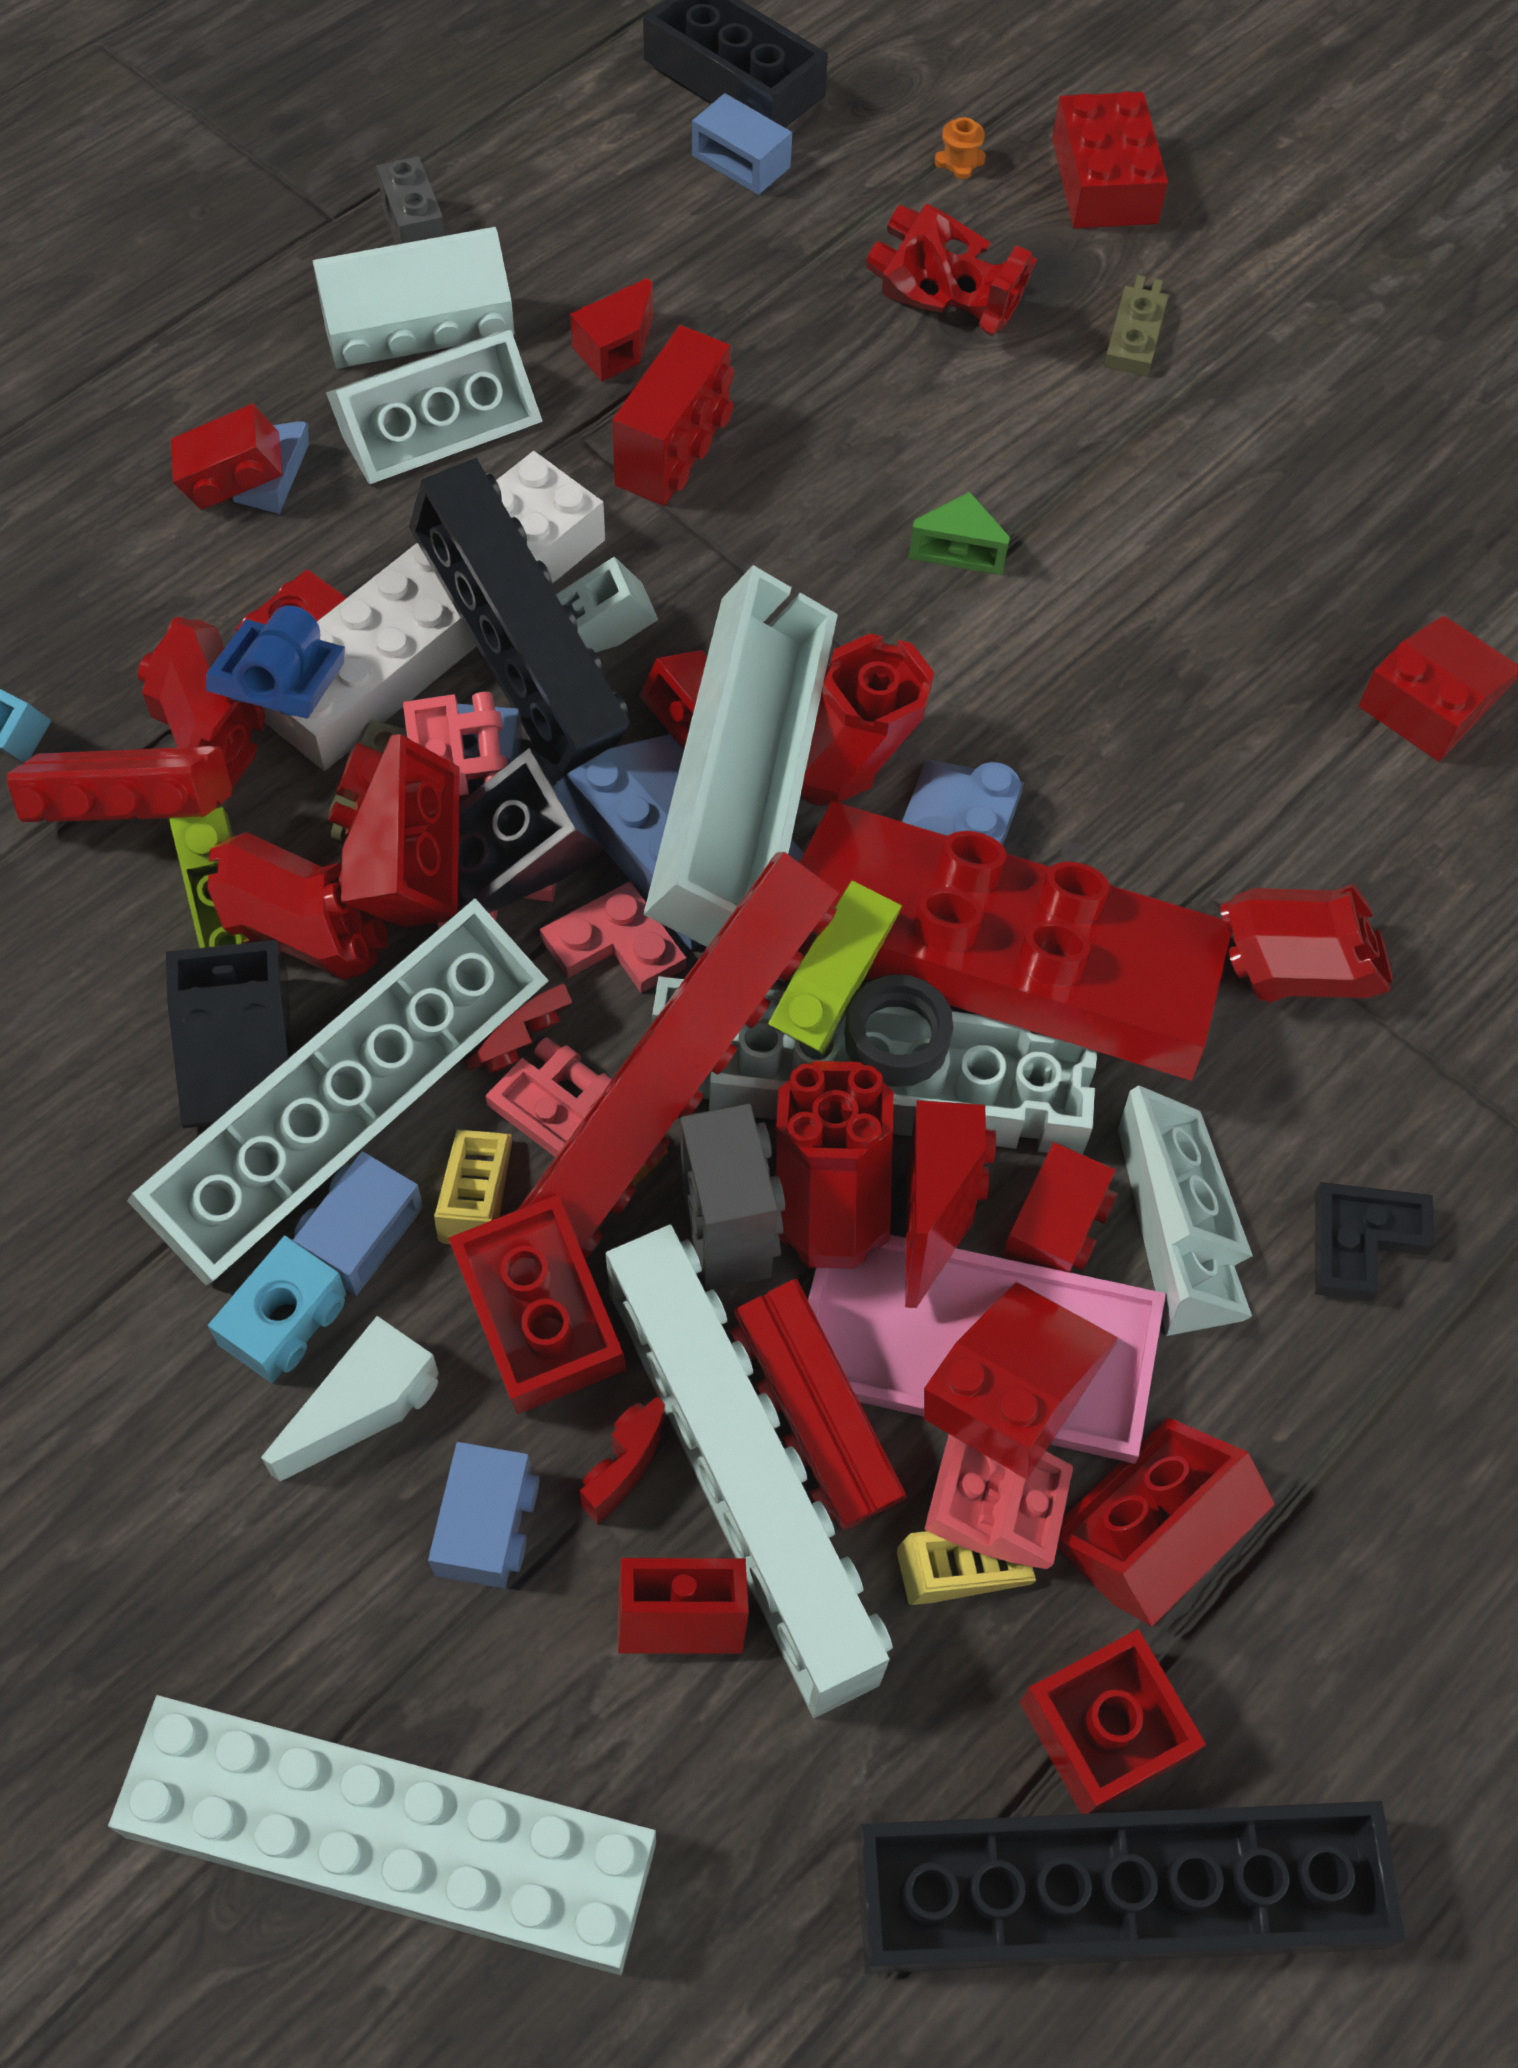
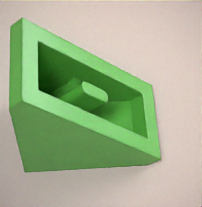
(960, 537)

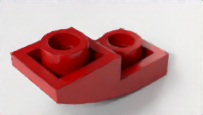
(511, 1036)
(634, 1444)

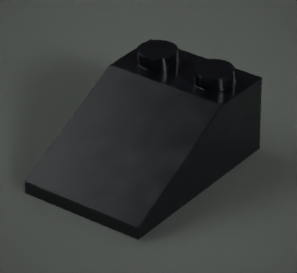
(521, 834)

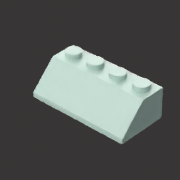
(414, 297)
(435, 406)

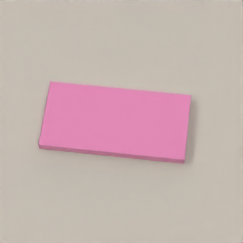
(897, 1349)

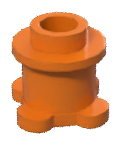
(961, 149)

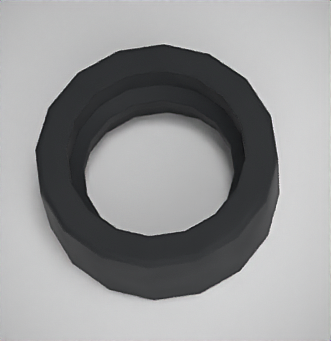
(910, 994)

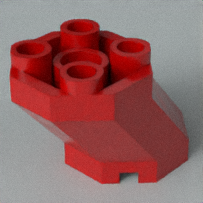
(178, 695)
(865, 712)
(294, 901)
(1306, 943)
(835, 1162)

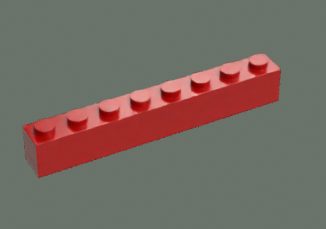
(685, 1045)

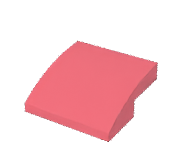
(998, 1510)

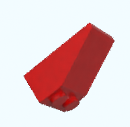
(1437, 686)
(405, 839)
(942, 1186)
(538, 1304)
(1016, 1378)

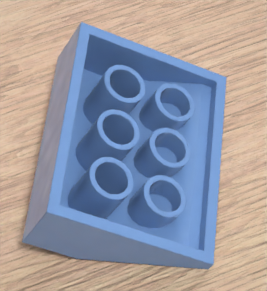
(629, 801)

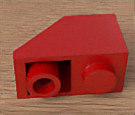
(614, 329)

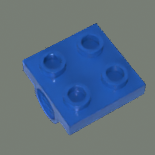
(277, 664)

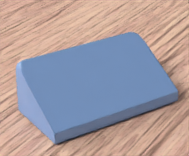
(272, 495)

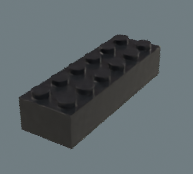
(516, 616)

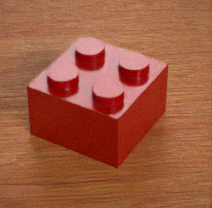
(1111, 1722)

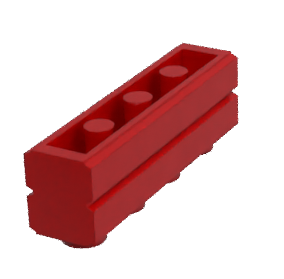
(120, 784)
(818, 1404)

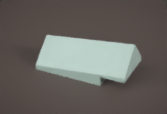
(1184, 1213)

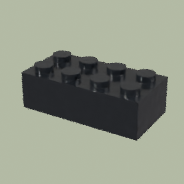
(736, 52)

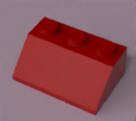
(1165, 1519)

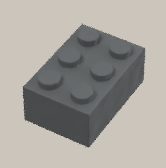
(730, 1196)

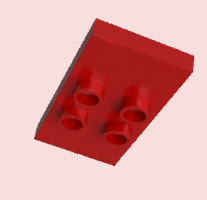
(1032, 939)

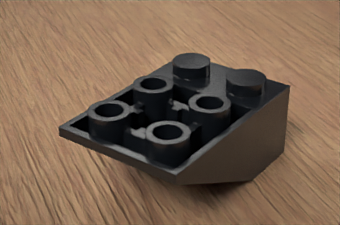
(226, 1024)

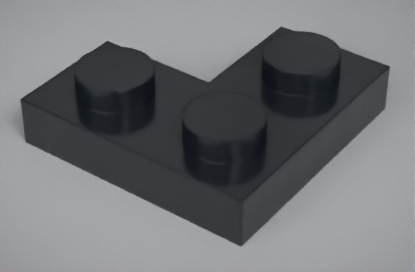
(1358, 1223)

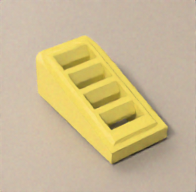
(459, 1215)
(929, 1587)

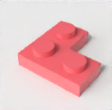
(619, 928)

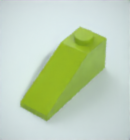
(834, 968)

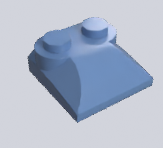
(965, 799)

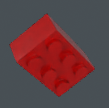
(1109, 160)
(672, 415)

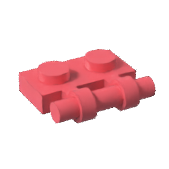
(440, 728)
(538, 1104)

